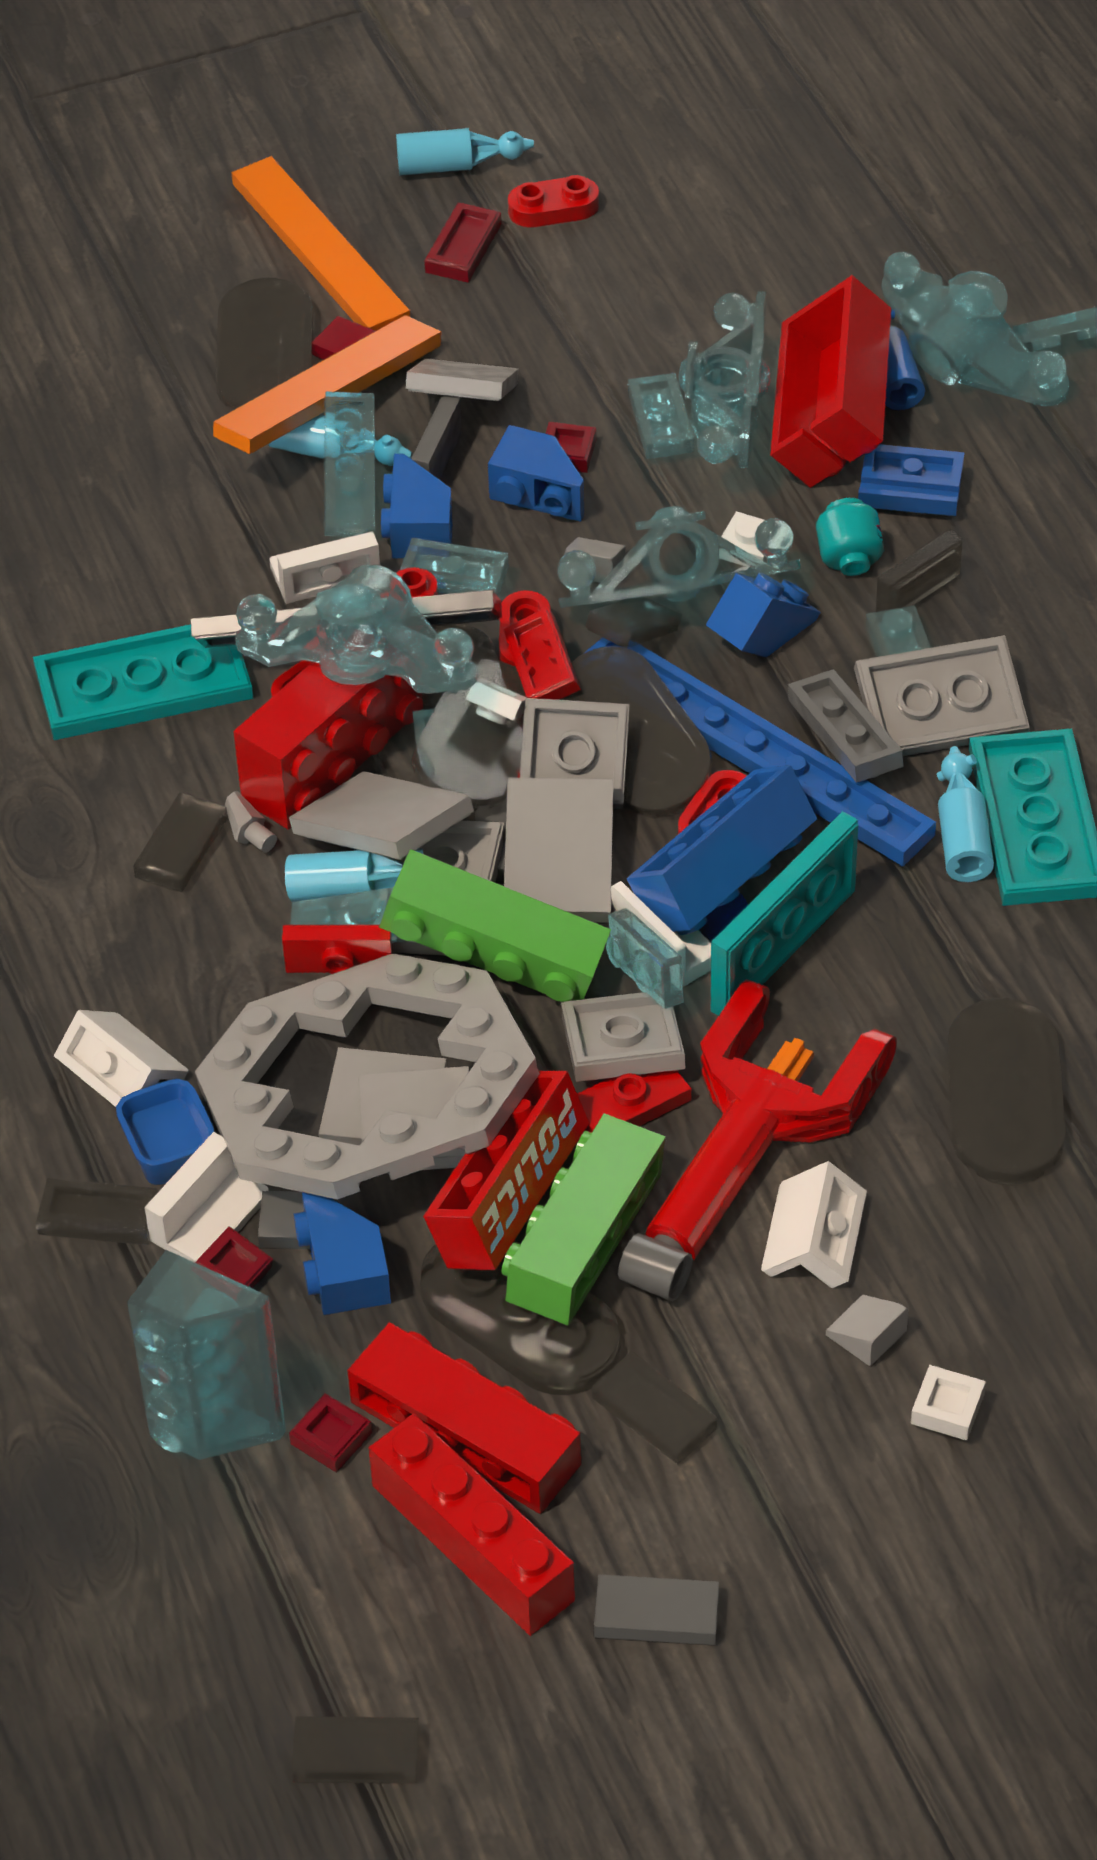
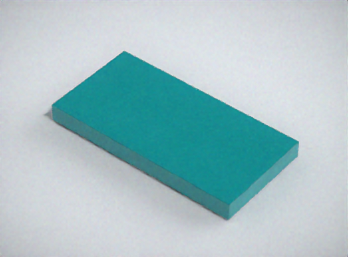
(137, 681)
(1037, 816)
(786, 911)

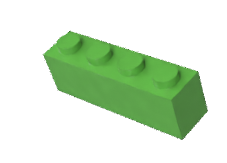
(494, 928)
(583, 1219)

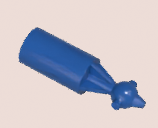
(904, 381)

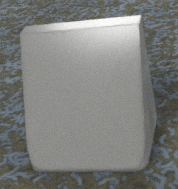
(605, 554)
(869, 1327)

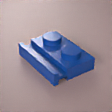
(912, 479)

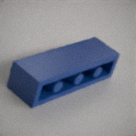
(724, 848)

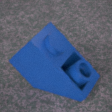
(535, 474)
(418, 506)
(761, 613)
(346, 1255)

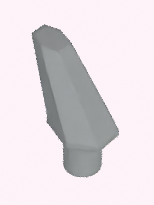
(248, 823)

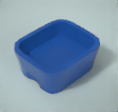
(164, 1127)

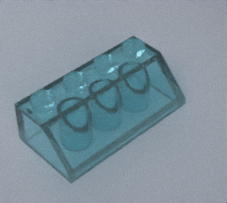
(205, 1360)

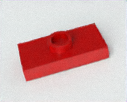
(541, 657)
(333, 947)
(635, 1097)

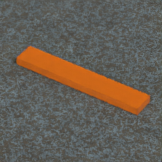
(318, 244)
(346, 371)

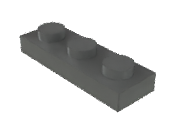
(845, 725)

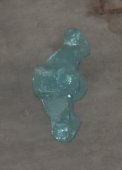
(962, 333)
(728, 381)
(578, 568)
(360, 635)

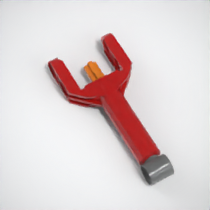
(755, 1109)

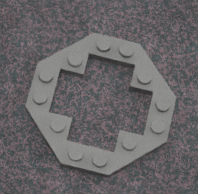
(399, 1141)

